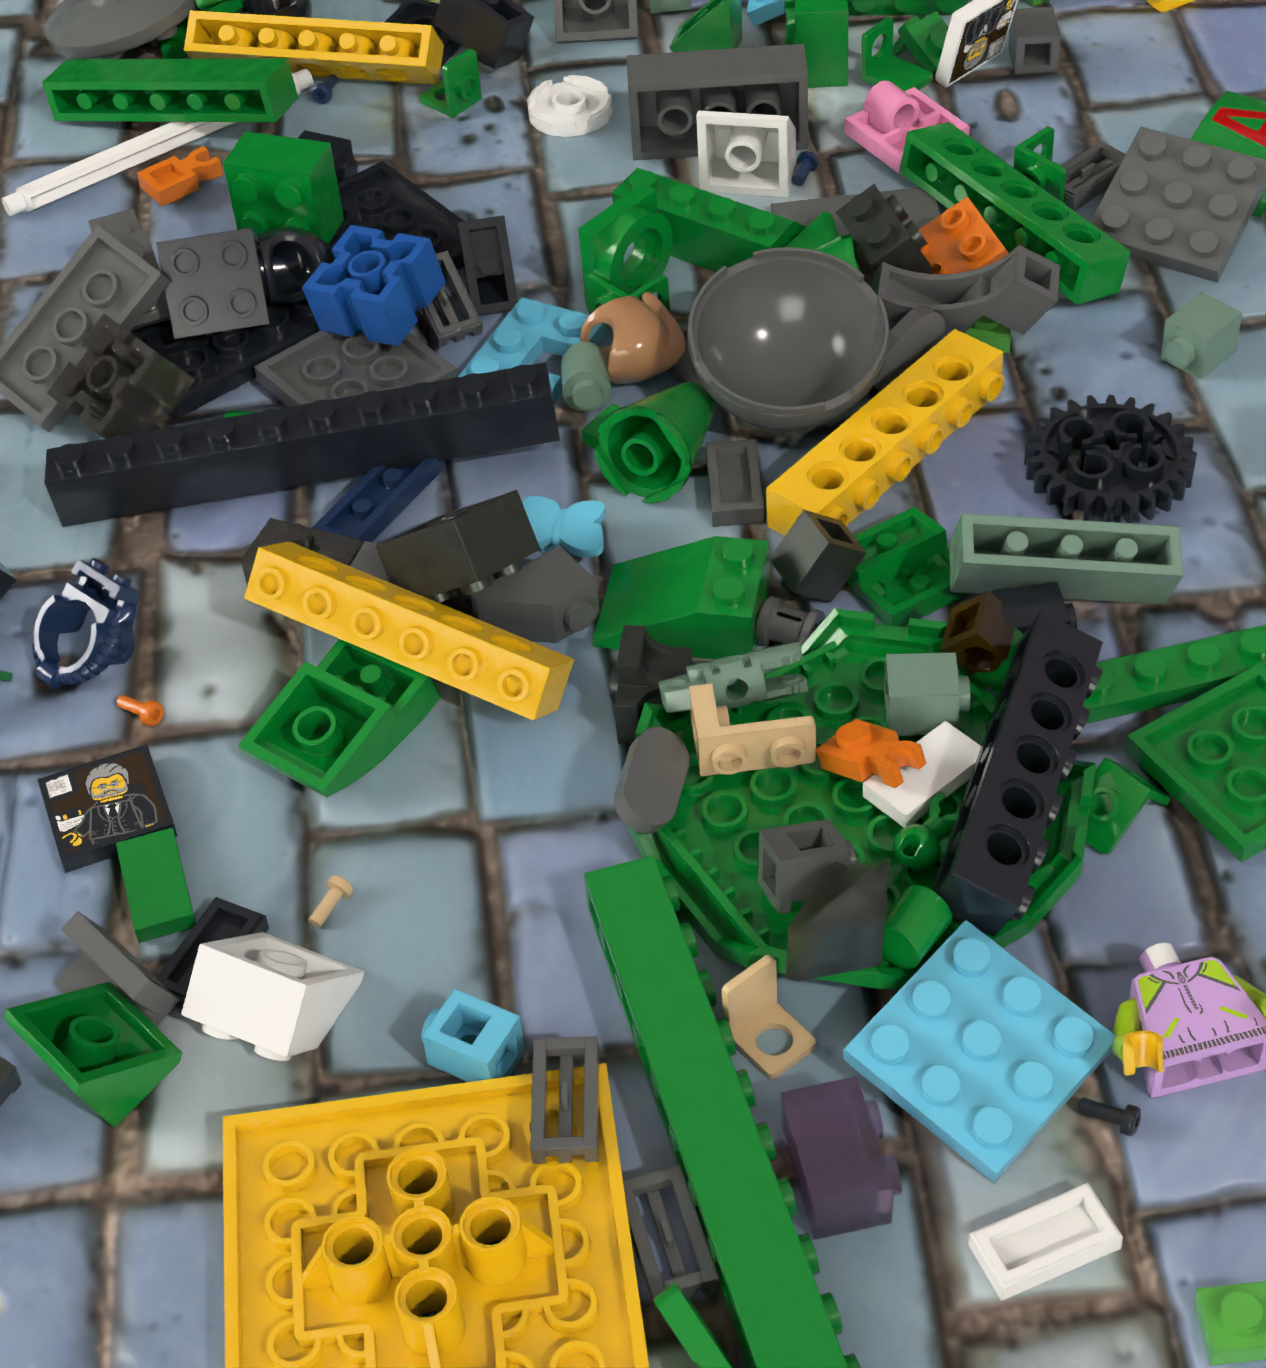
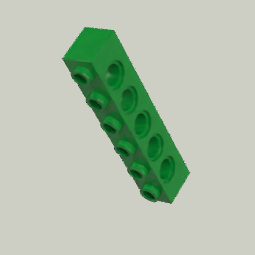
(1016, 209)

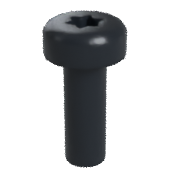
(1127, 1119)

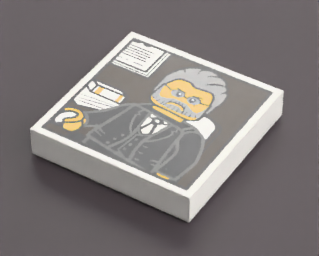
(974, 38)

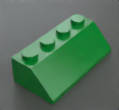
(710, 227)

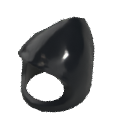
(288, 260)

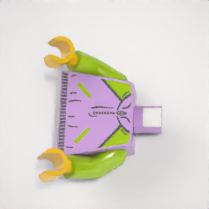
(1189, 1023)

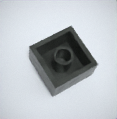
(461, 549)

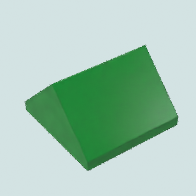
(97, 1046)

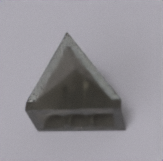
(840, 923)

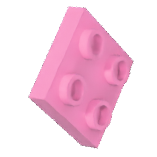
(889, 116)

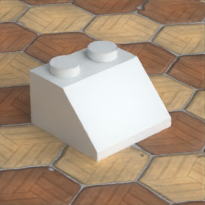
(746, 153)
(268, 993)

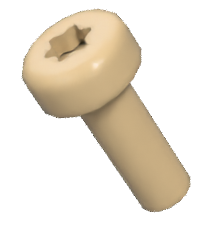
(337, 889)

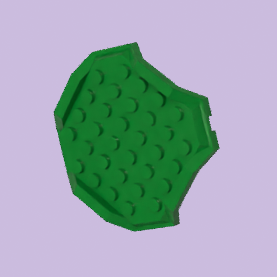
(717, 822)

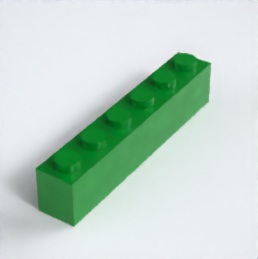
(171, 90)

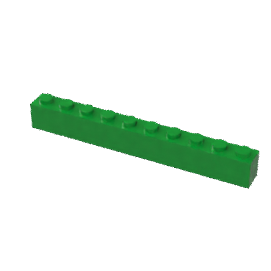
(709, 1123)

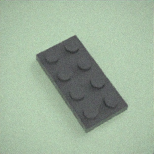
(95, 281)

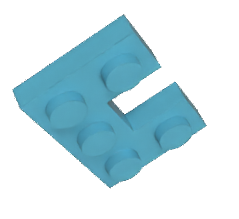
(527, 333)

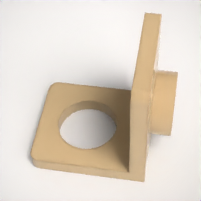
(752, 1008)

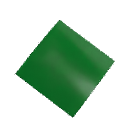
(904, 568)

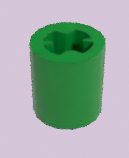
(914, 926)

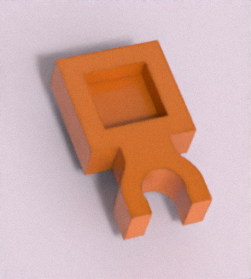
(176, 178)
(869, 749)

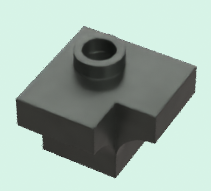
(637, 676)

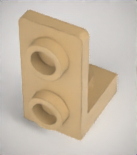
(746, 746)

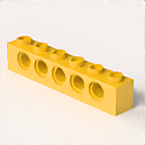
(321, 45)
(889, 433)
(409, 629)

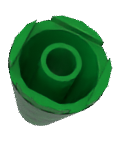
(655, 441)

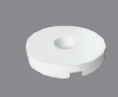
(570, 107)

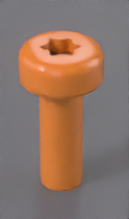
(149, 712)

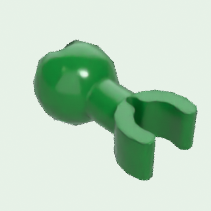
(918, 844)

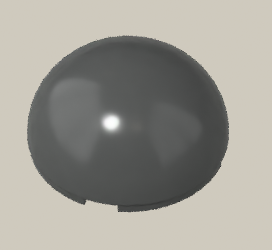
(788, 338)

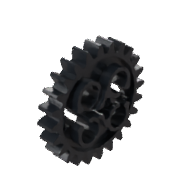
(1110, 445)

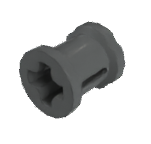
(785, 623)

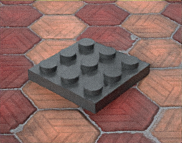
(1181, 202)
(345, 366)

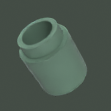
(585, 377)

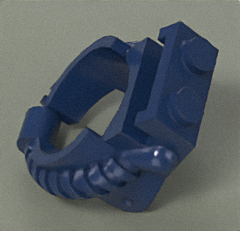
(111, 637)

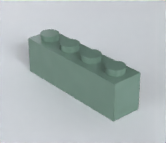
(1083, 556)

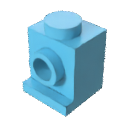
(473, 1038)

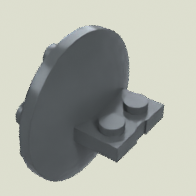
(112, 26)

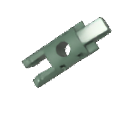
(750, 681)

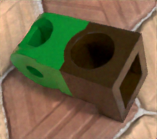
(981, 639)

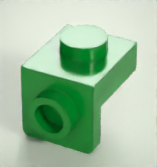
(924, 40)

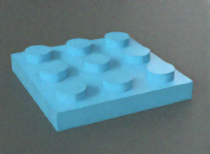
(979, 1050)

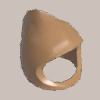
(644, 338)

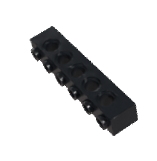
(1018, 774)

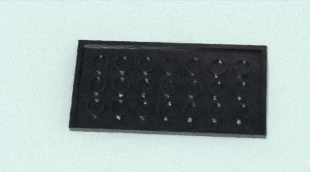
(226, 359)

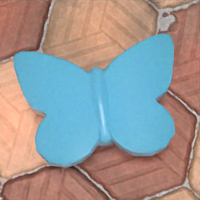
(572, 528)

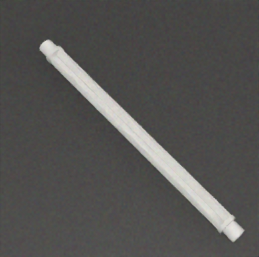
(118, 159)

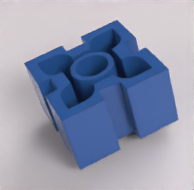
(374, 285)

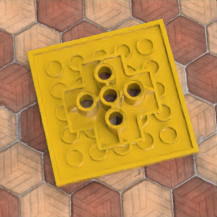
(345, 1186)

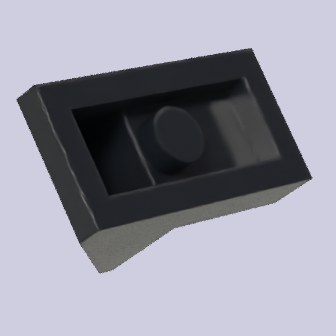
(488, 265)

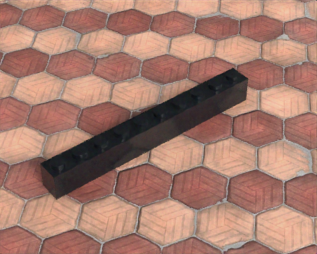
(301, 444)

